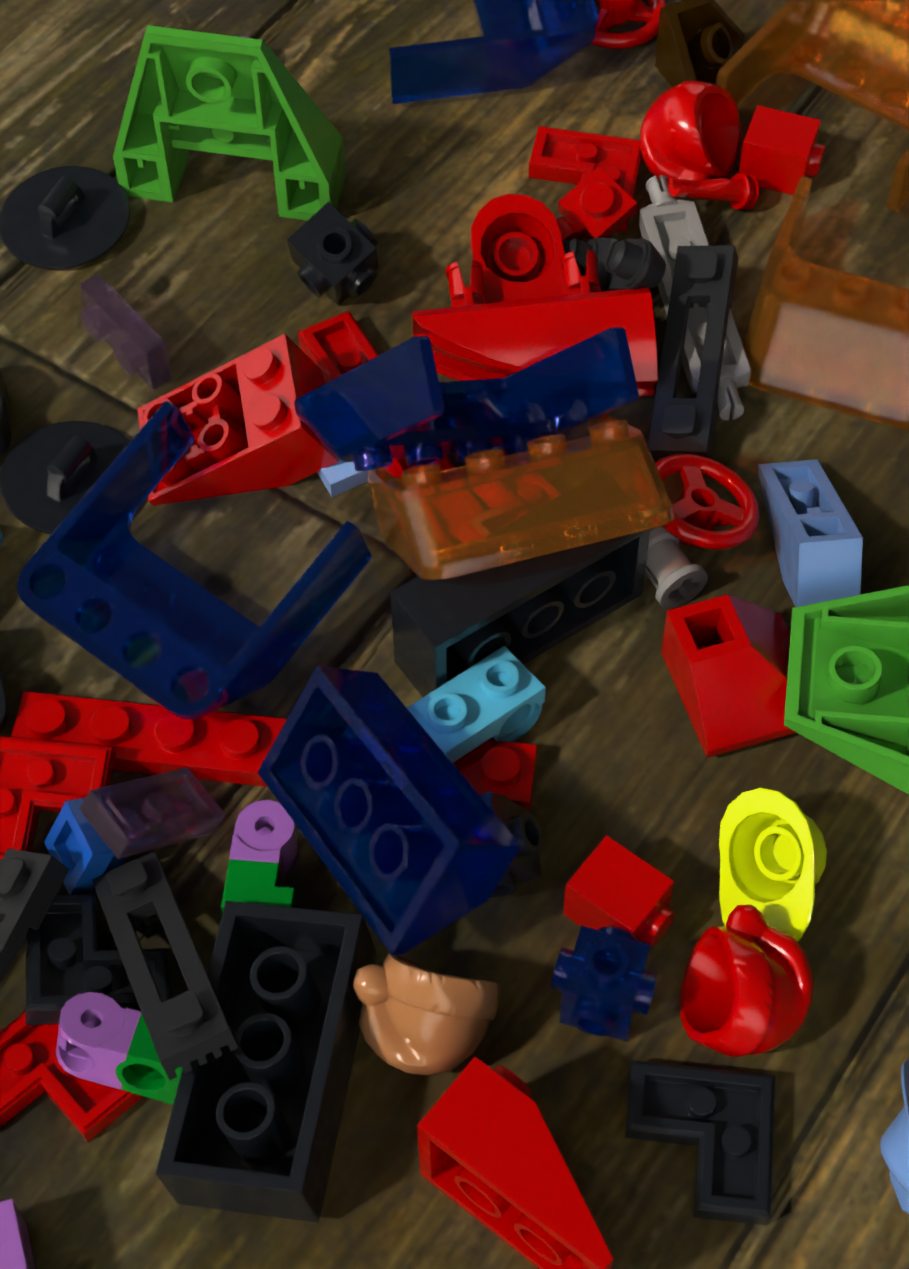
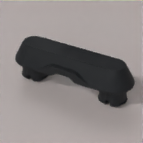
(621, 262)

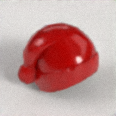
(691, 132)
(745, 986)

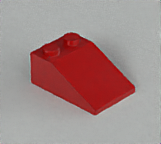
(501, 1165)

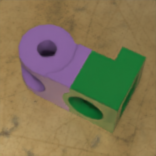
(260, 856)
(111, 1047)

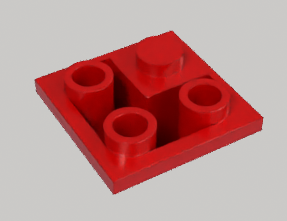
(729, 670)

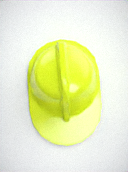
(770, 859)

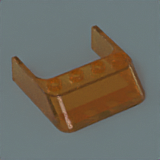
(842, 46)
(829, 333)
(521, 502)

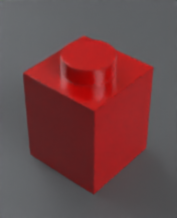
(781, 149)
(620, 893)

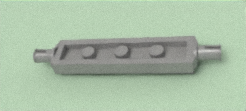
(674, 224)

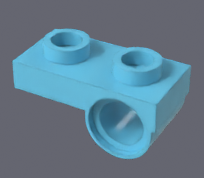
(483, 702)

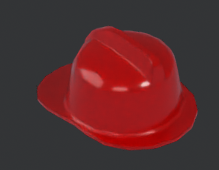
(518, 249)

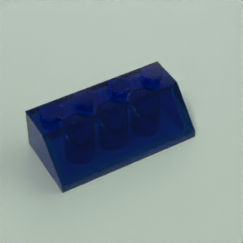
(385, 808)

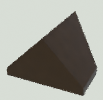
(695, 41)

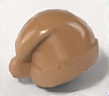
(423, 1017)

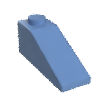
(811, 532)

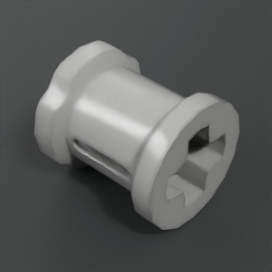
(671, 570)

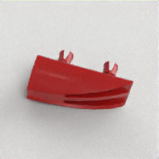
(504, 337)

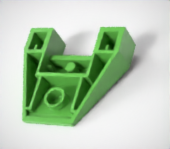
(224, 100)
(853, 680)

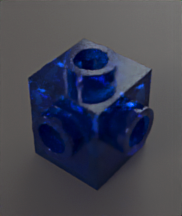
(604, 982)

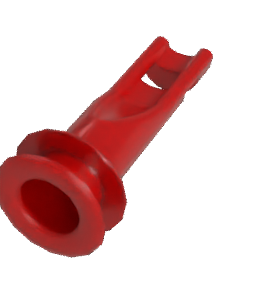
(739, 191)

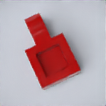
(594, 208)

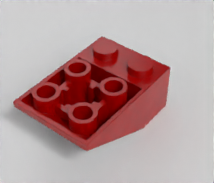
(244, 426)

